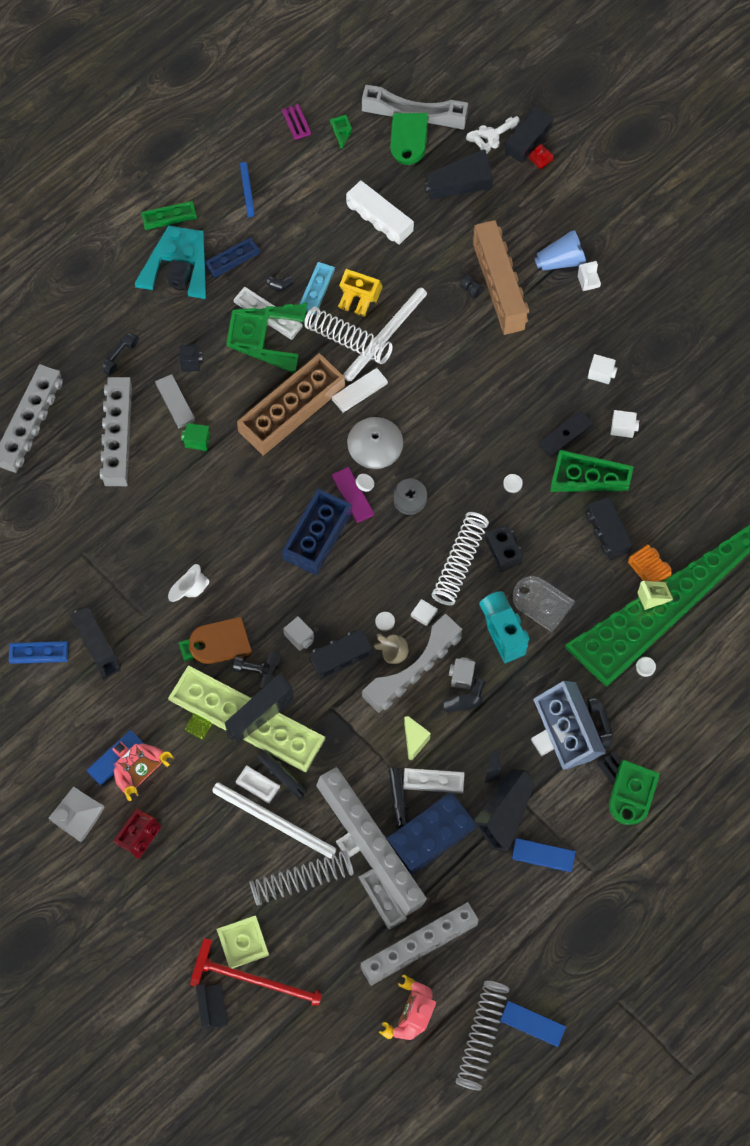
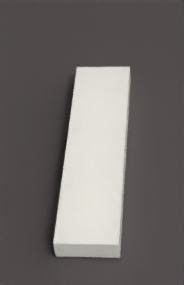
(248, 299)

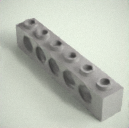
(43, 377)
(121, 388)
(419, 944)

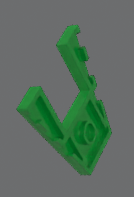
(249, 330)

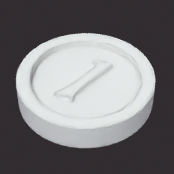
(365, 482)
(512, 483)
(385, 621)
(645, 666)

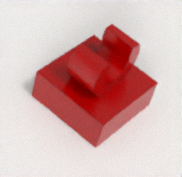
(541, 156)

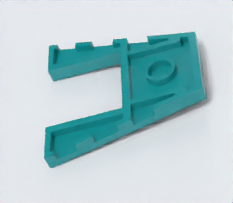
(182, 246)

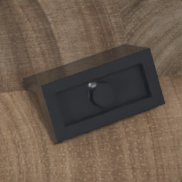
(211, 1006)

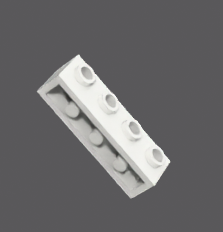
(379, 212)

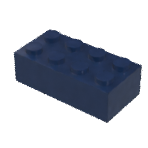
(317, 532)
(431, 833)

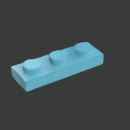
(317, 286)

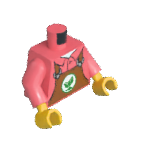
(136, 765)
(415, 1014)

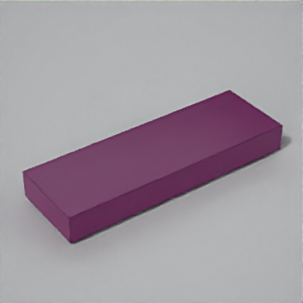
(352, 494)

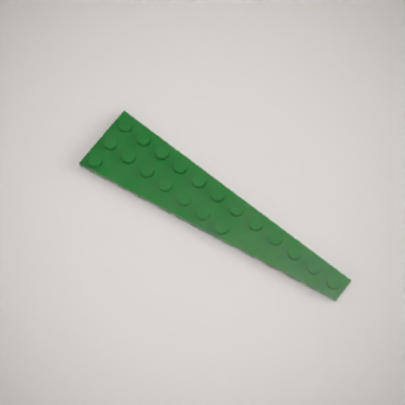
(629, 632)

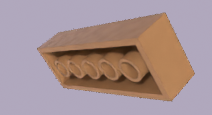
(500, 277)
(291, 404)

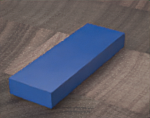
(247, 189)
(38, 652)
(104, 766)
(543, 855)
(533, 1024)

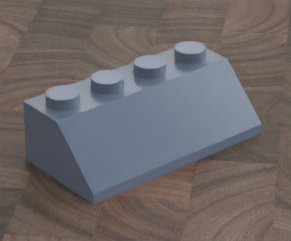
(565, 705)

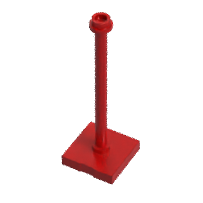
(205, 964)

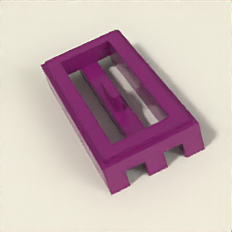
(292, 111)

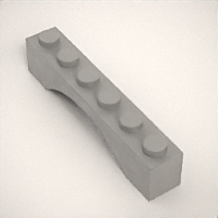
(446, 113)
(385, 689)

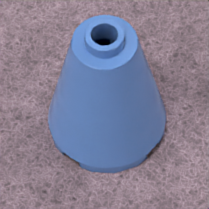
(561, 253)

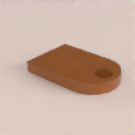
(221, 641)

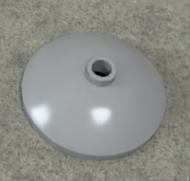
(375, 452)

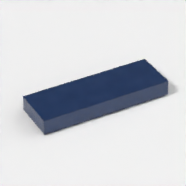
(232, 257)

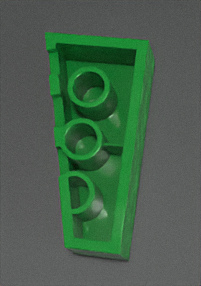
(588, 473)

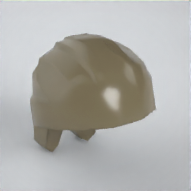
(393, 648)

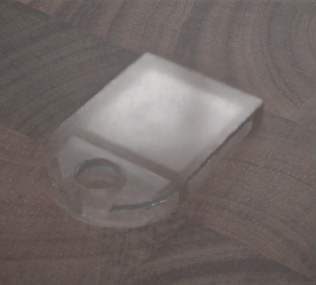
(543, 602)

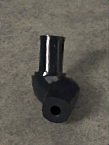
(467, 701)

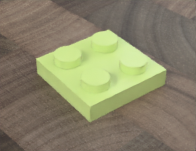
(242, 942)

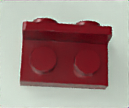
(137, 833)

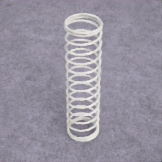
(351, 338)
(474, 524)

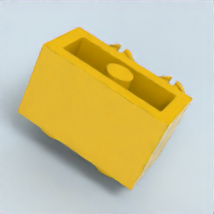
(359, 285)

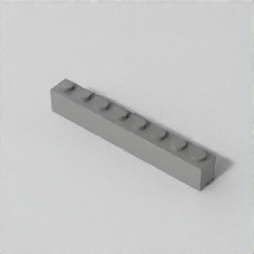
(371, 841)

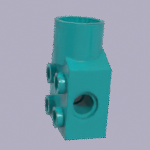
(504, 627)

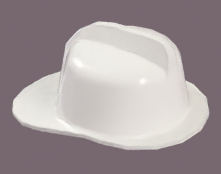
(189, 585)

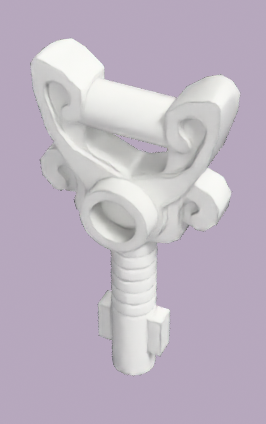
(490, 134)

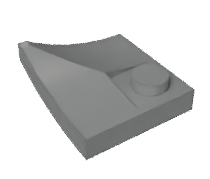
(77, 814)

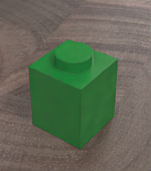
(196, 436)

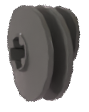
(411, 488)

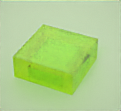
(198, 726)

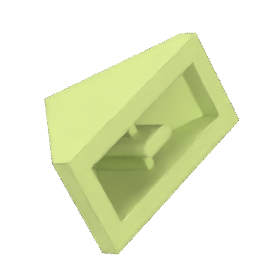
(653, 594)
(415, 737)

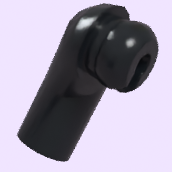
(278, 284)

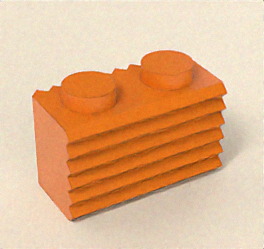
(649, 565)

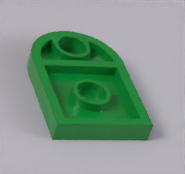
(409, 135)
(632, 791)

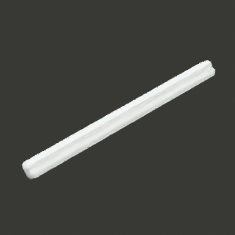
(386, 332)
(274, 820)

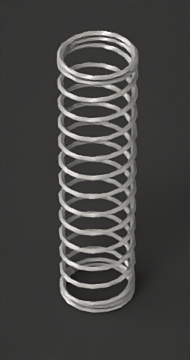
(257, 898)
(498, 987)

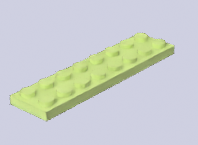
(219, 702)

